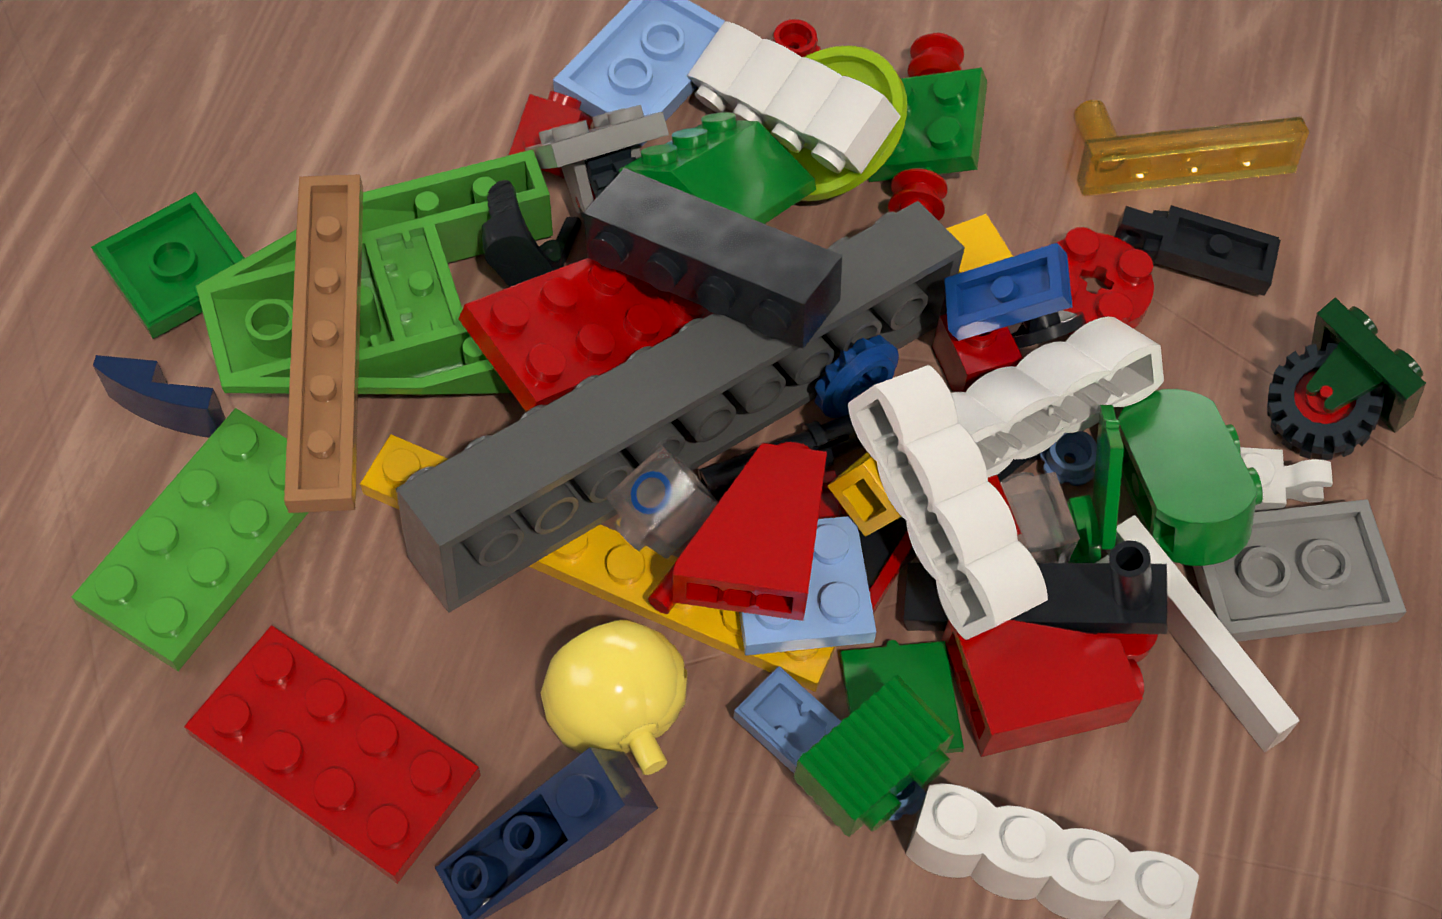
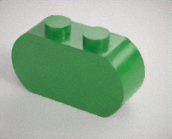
(1188, 477)

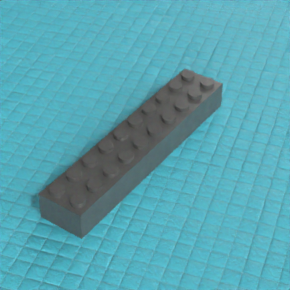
(694, 393)

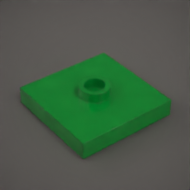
(164, 260)

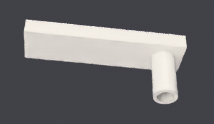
(1215, 650)

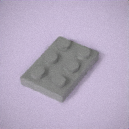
(1305, 574)

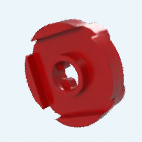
(1118, 266)

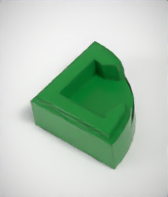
(1085, 520)

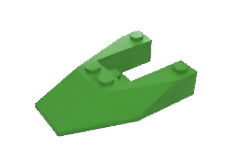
(407, 291)

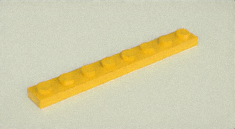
(613, 571)

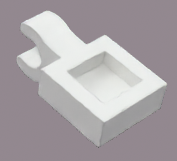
(1279, 482)

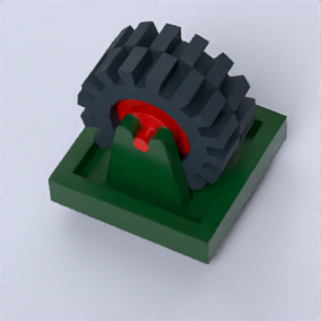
(1342, 386)

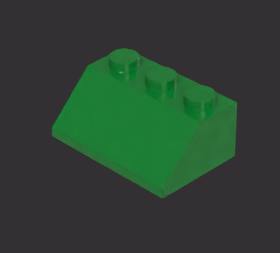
(730, 166)

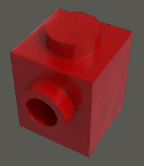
(973, 357)

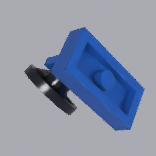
(1011, 291)

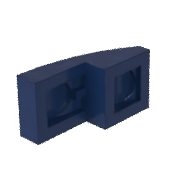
(145, 392)

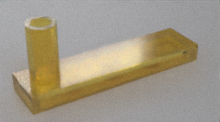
(1182, 155)

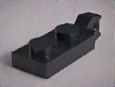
(1203, 246)

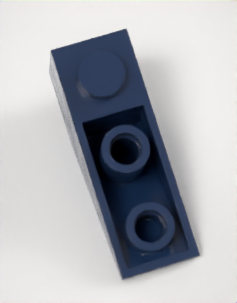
(547, 833)

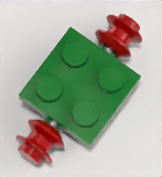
(940, 124)

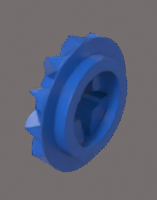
(854, 373)

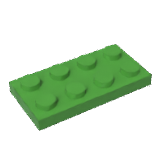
(196, 544)

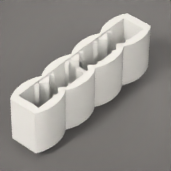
(793, 98)
(1058, 390)
(944, 494)
(1031, 857)

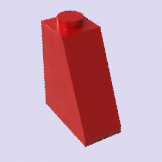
(758, 538)
(1040, 683)

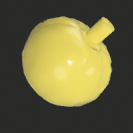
(616, 691)

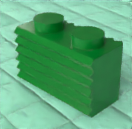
(874, 757)

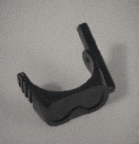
(510, 245)

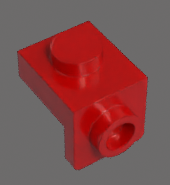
(543, 115)

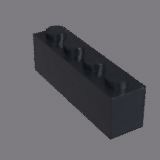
(713, 257)

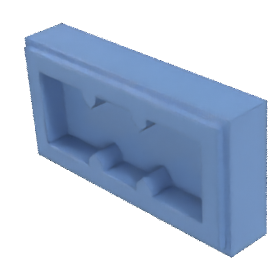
(785, 717)

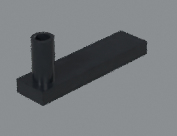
(1082, 597)

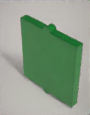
(1107, 475)
(919, 665)

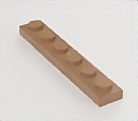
(325, 346)

